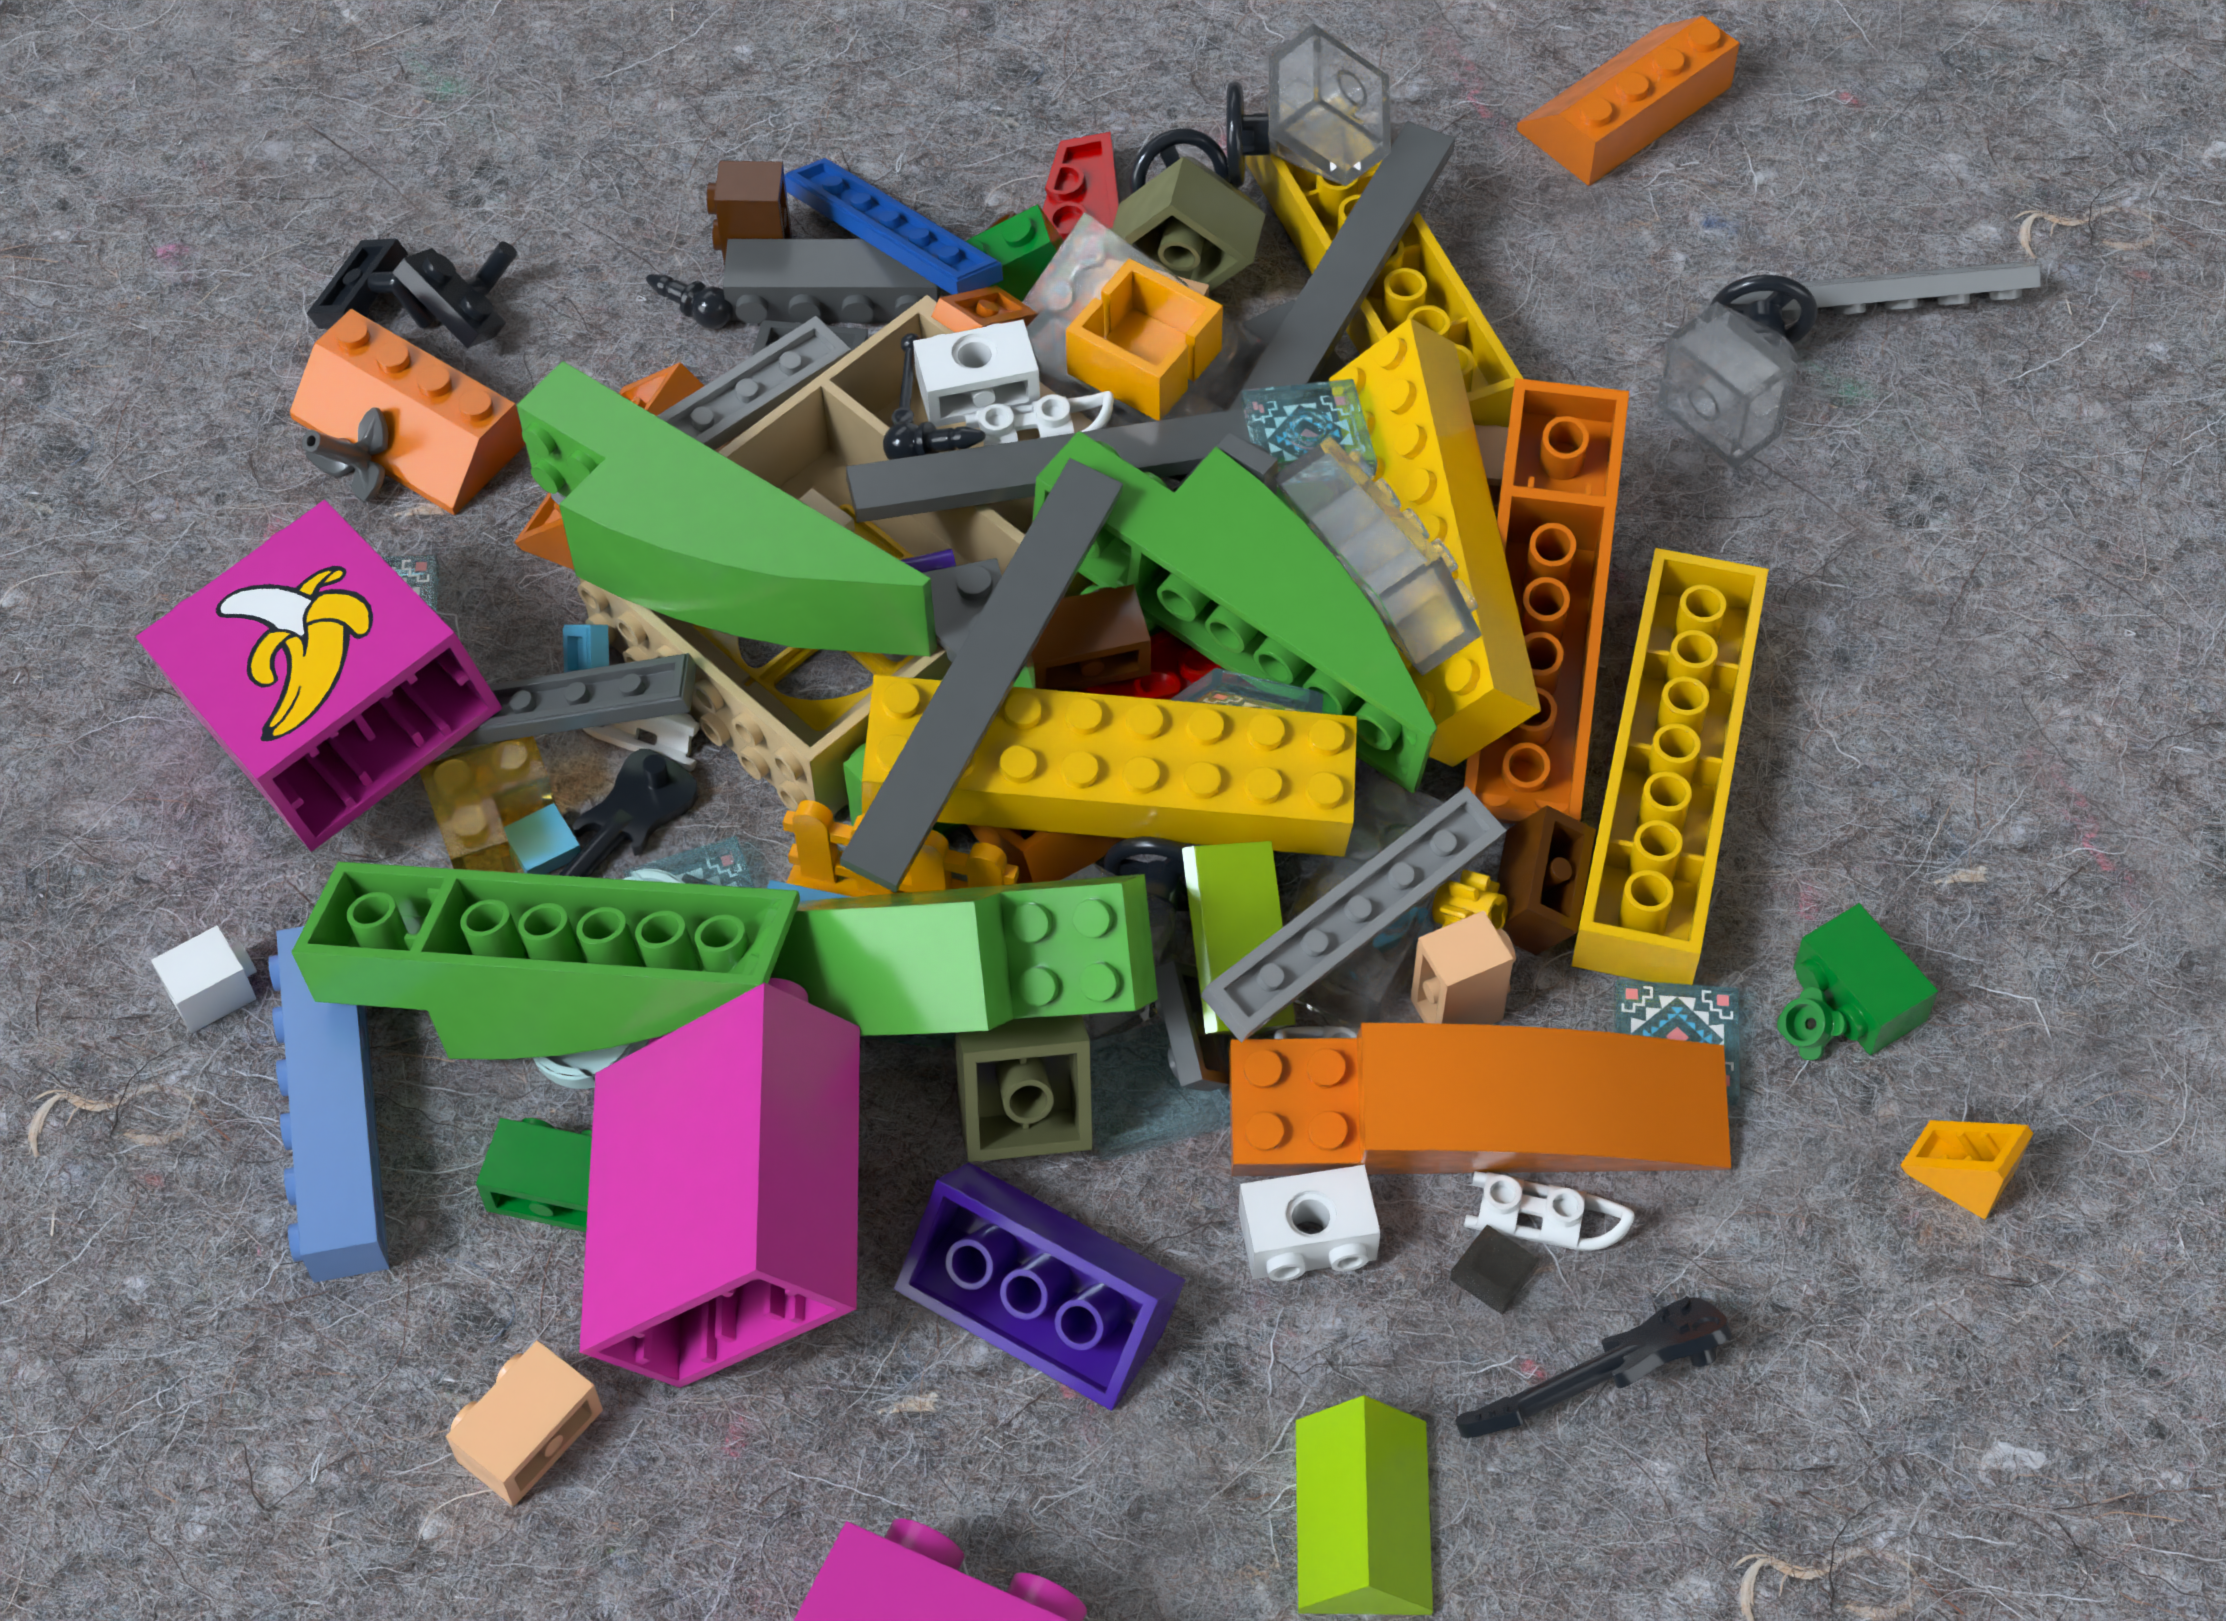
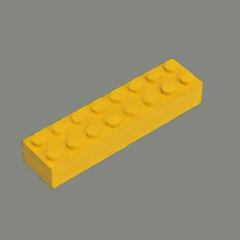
(1413, 284)
(1434, 465)
(1138, 767)
(1671, 770)

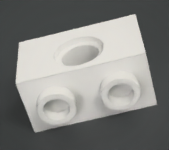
(975, 370)
(1333, 1199)

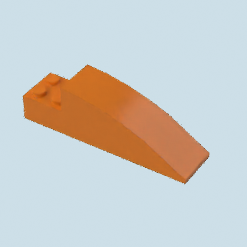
(1557, 550)
(1477, 1102)

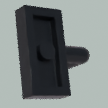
(362, 279)
(456, 301)

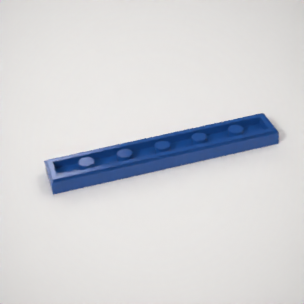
(893, 227)

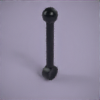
(904, 413)

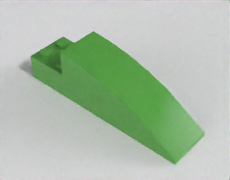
(706, 537)
(1254, 595)
(974, 954)
(538, 957)

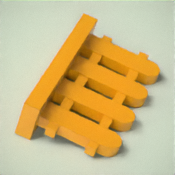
(819, 864)

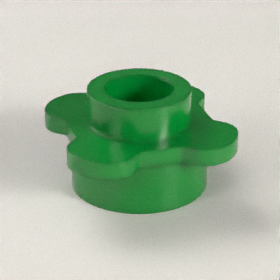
(1794, 1023)

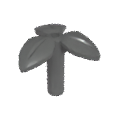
(341, 456)

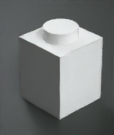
(206, 978)

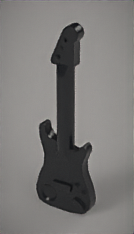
(644, 797)
(1676, 1331)

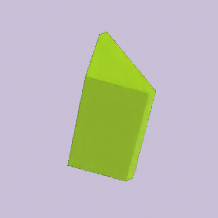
(1231, 914)
(1363, 1511)

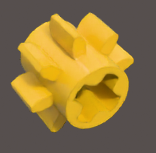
(1469, 896)

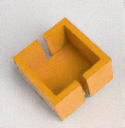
(1153, 339)

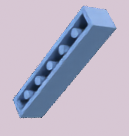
(328, 1127)

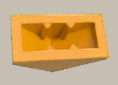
(1968, 1160)

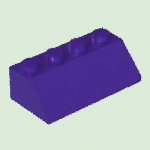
(1038, 1284)

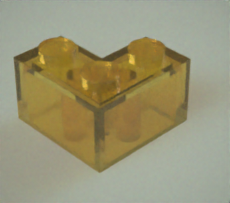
(482, 794)

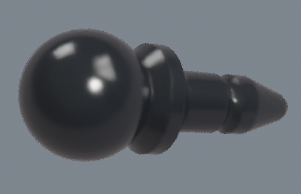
(695, 300)
(911, 440)

